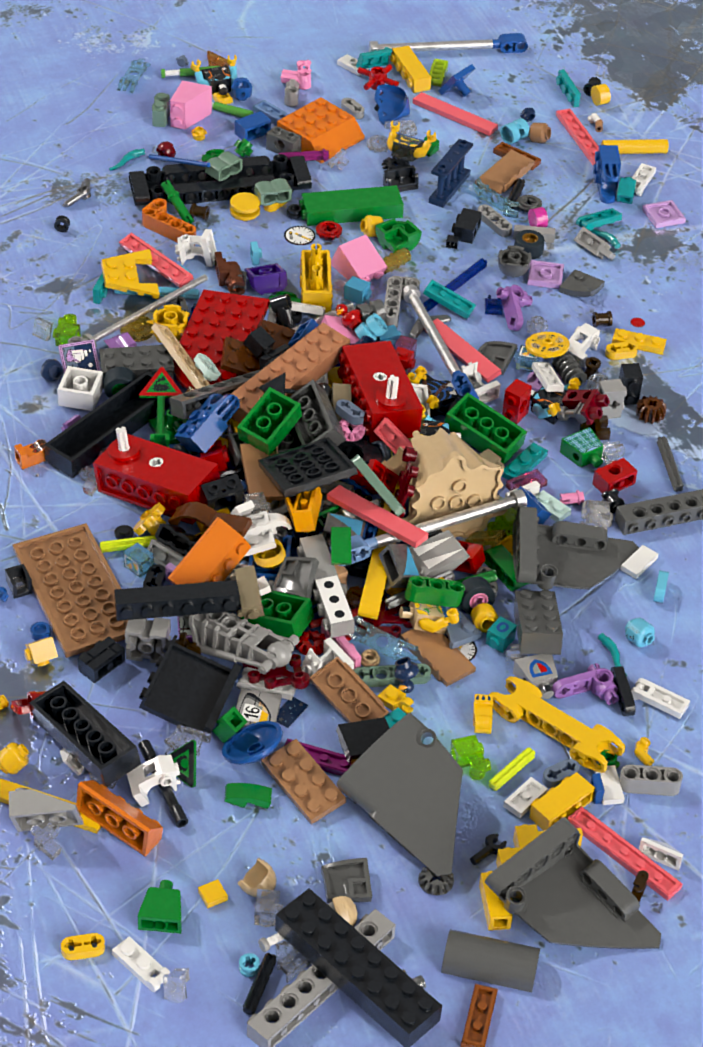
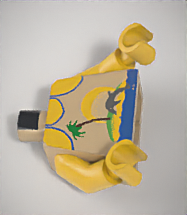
(429, 617)

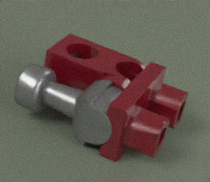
(583, 405)

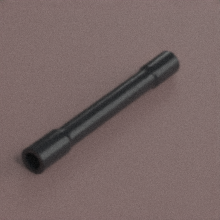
(174, 807)

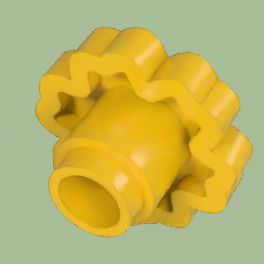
(150, 520)

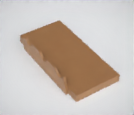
(506, 171)
(255, 478)
(435, 652)
(348, 692)

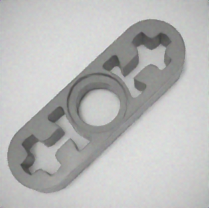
(501, 226)

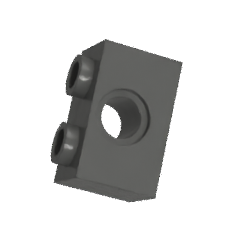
(282, 141)

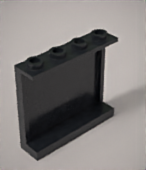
(188, 688)

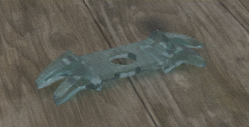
(127, 79)
(503, 202)
(372, 633)

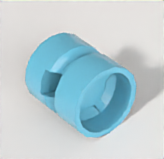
(514, 131)
(373, 327)

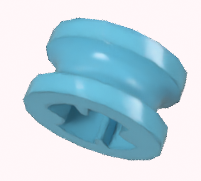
(249, 958)

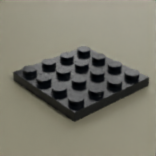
(307, 467)

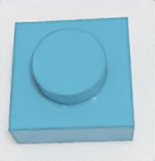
(255, 253)

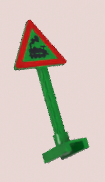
(160, 387)

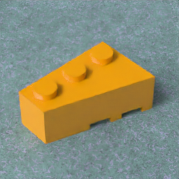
(305, 509)

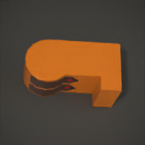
(30, 454)

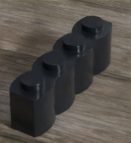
(176, 537)

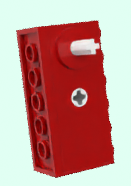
(380, 387)
(152, 474)

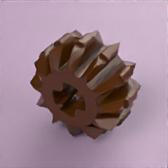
(651, 409)

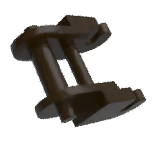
(640, 884)

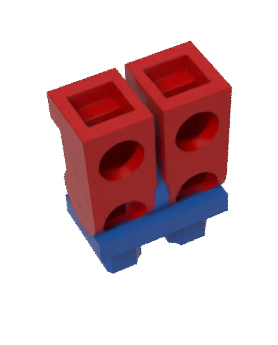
(386, 476)

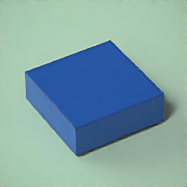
(596, 781)

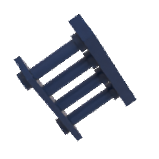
(450, 173)

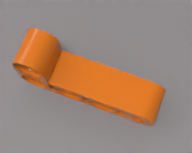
(158, 220)

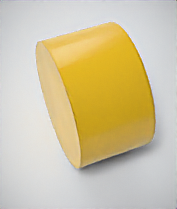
(600, 94)

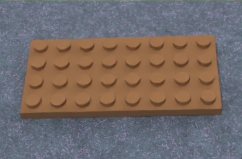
(73, 587)

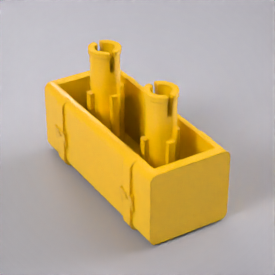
(316, 277)

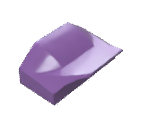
(120, 340)

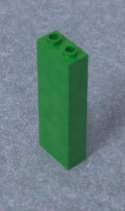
(351, 205)

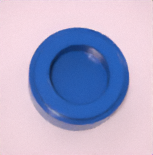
(40, 630)

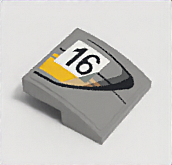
(258, 706)

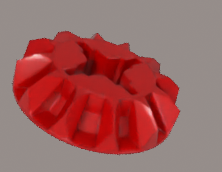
(334, 230)
(304, 644)

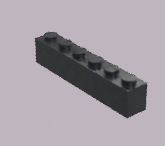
(176, 600)

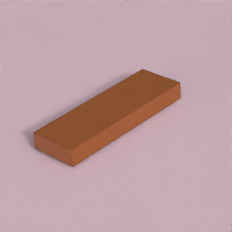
(503, 148)
(479, 1016)

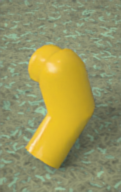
(641, 751)

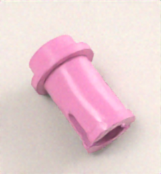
(572, 498)

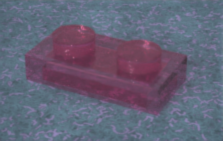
(526, 478)

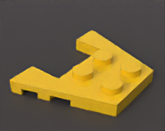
(122, 275)

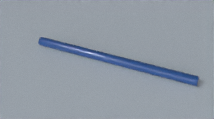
(179, 160)

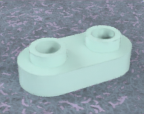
(207, 367)

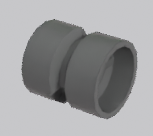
(374, 306)

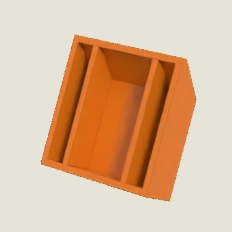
(323, 127)

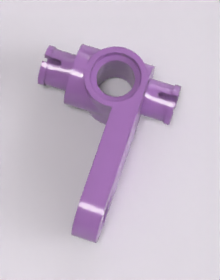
(513, 300)
(596, 679)

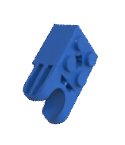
(607, 172)
(207, 422)

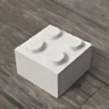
(80, 388)

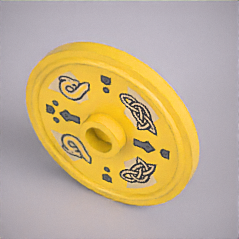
(547, 344)

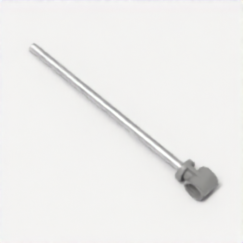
(140, 313)

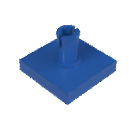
(458, 81)

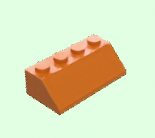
(212, 556)
(118, 816)

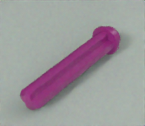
(310, 155)

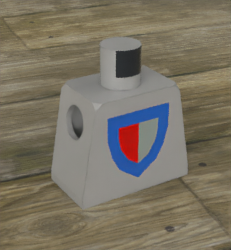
(539, 671)

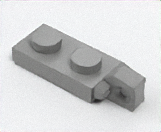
(594, 244)

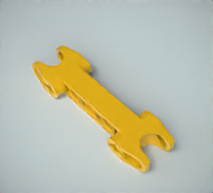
(584, 743)

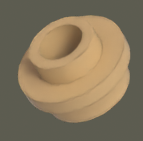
(370, 658)

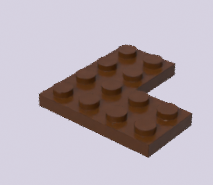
(239, 359)

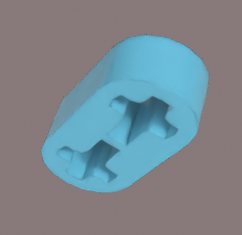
(661, 586)

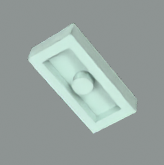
(555, 507)

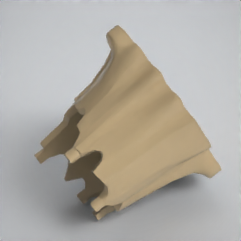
(451, 481)

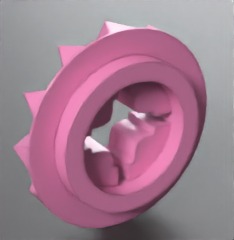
(357, 432)

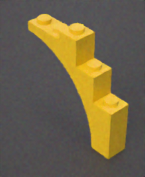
(495, 913)

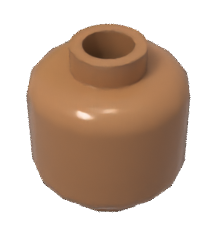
(539, 132)

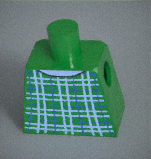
(583, 448)

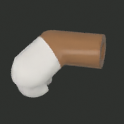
(598, 122)

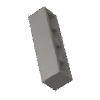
(548, 233)

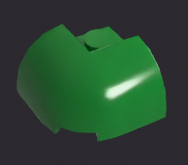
(398, 235)

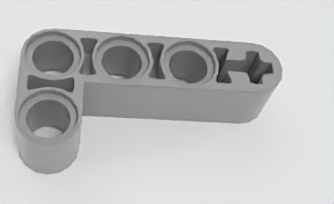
(394, 296)

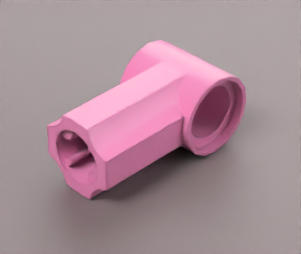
(302, 76)

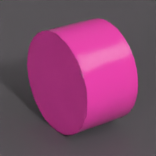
(538, 217)

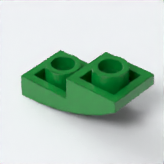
(340, 545)
(243, 793)

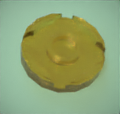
(139, 329)

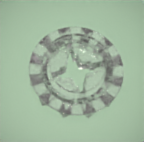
(372, 143)

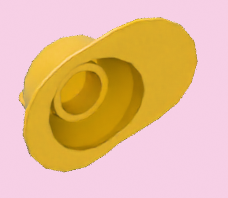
(271, 558)

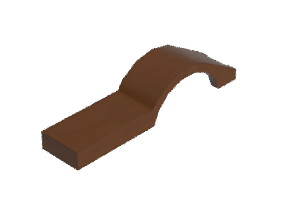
(207, 515)

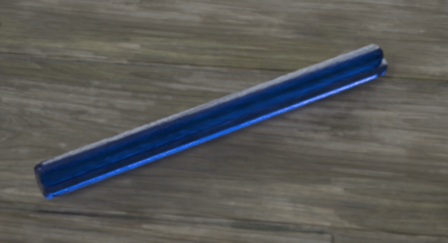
(459, 281)

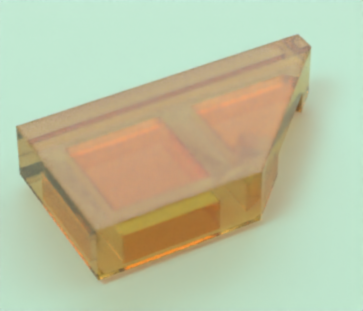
(216, 60)
(354, 596)

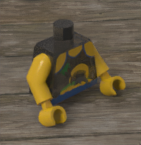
(408, 147)

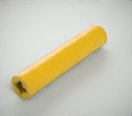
(641, 146)

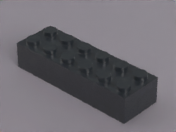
(85, 733)

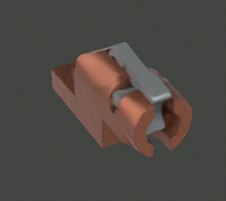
(230, 274)

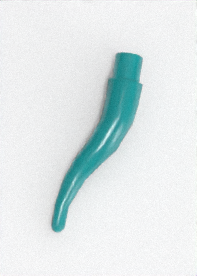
(130, 155)
(607, 236)
(611, 646)

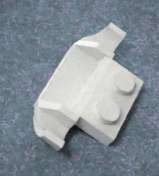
(262, 531)

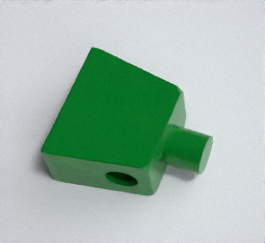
(161, 909)

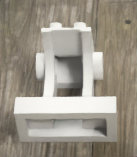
(187, 250)
(589, 338)
(485, 392)
(331, 650)
(165, 775)

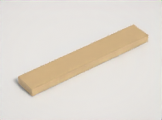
(180, 355)

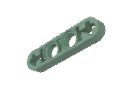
(378, 486)
(389, 671)

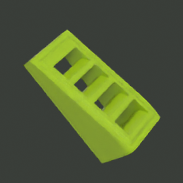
(438, 71)

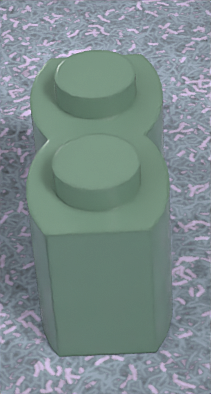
(160, 110)
(224, 166)
(273, 191)

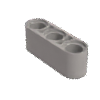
(650, 780)

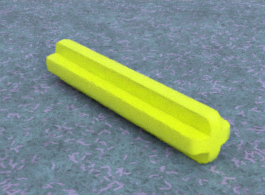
(123, 544)
(512, 769)

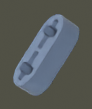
(350, 412)
(560, 772)

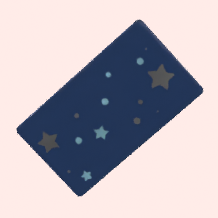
(290, 712)

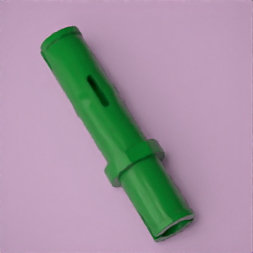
(173, 196)

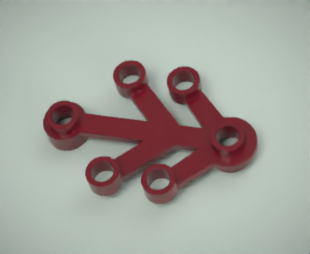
(406, 490)
(389, 618)
(298, 679)

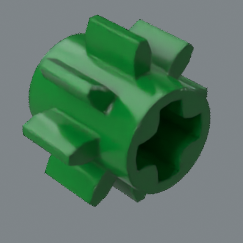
(243, 147)

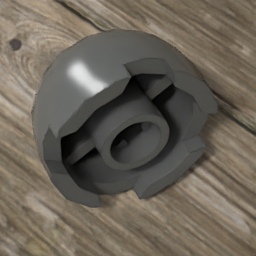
(514, 261)

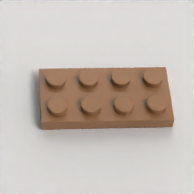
(303, 781)

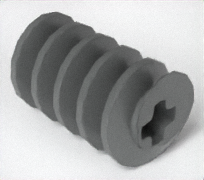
(569, 368)

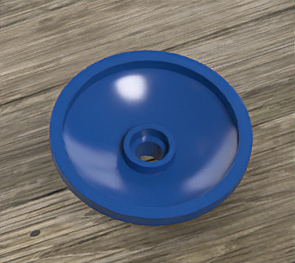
(252, 743)

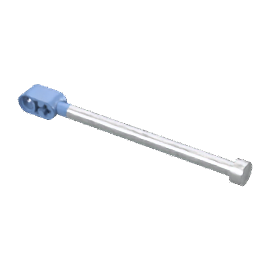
(362, 548)

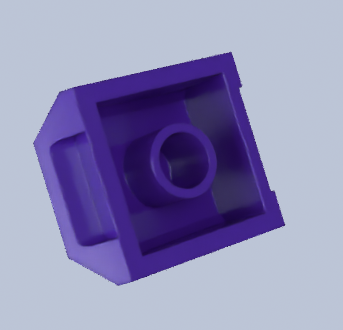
(267, 278)

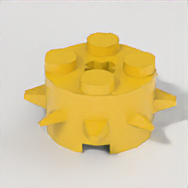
(173, 318)

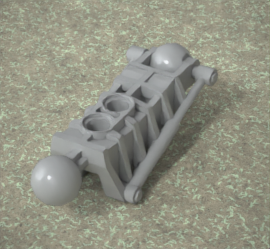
(240, 641)

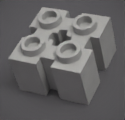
(147, 638)

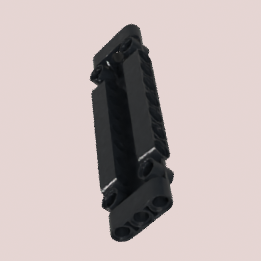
(199, 187)

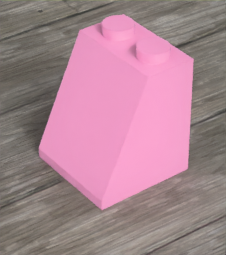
(190, 104)
(359, 260)

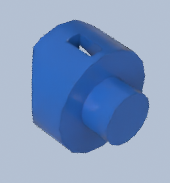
(241, 92)

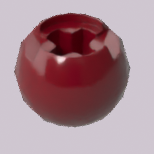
(166, 149)

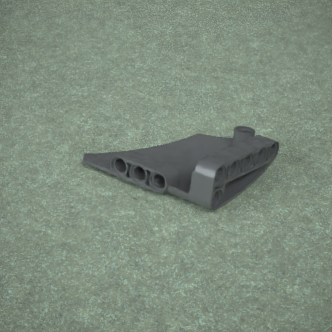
(564, 553)
(410, 791)
(571, 895)

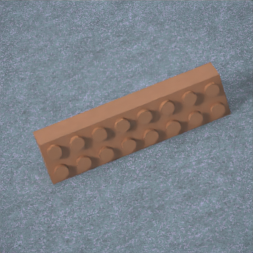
(302, 362)

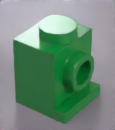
(229, 724)

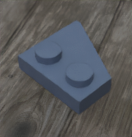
(462, 632)

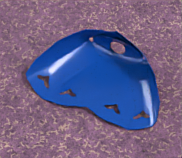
(394, 103)

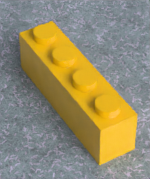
(411, 69)

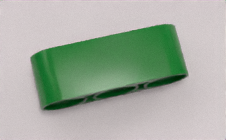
(501, 561)
(434, 591)

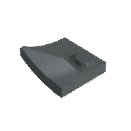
(581, 285)
(499, 353)
(296, 576)
(347, 879)

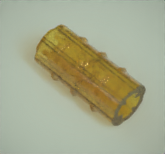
(396, 259)

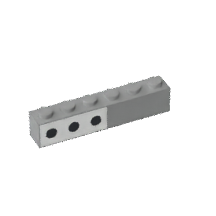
(327, 588)

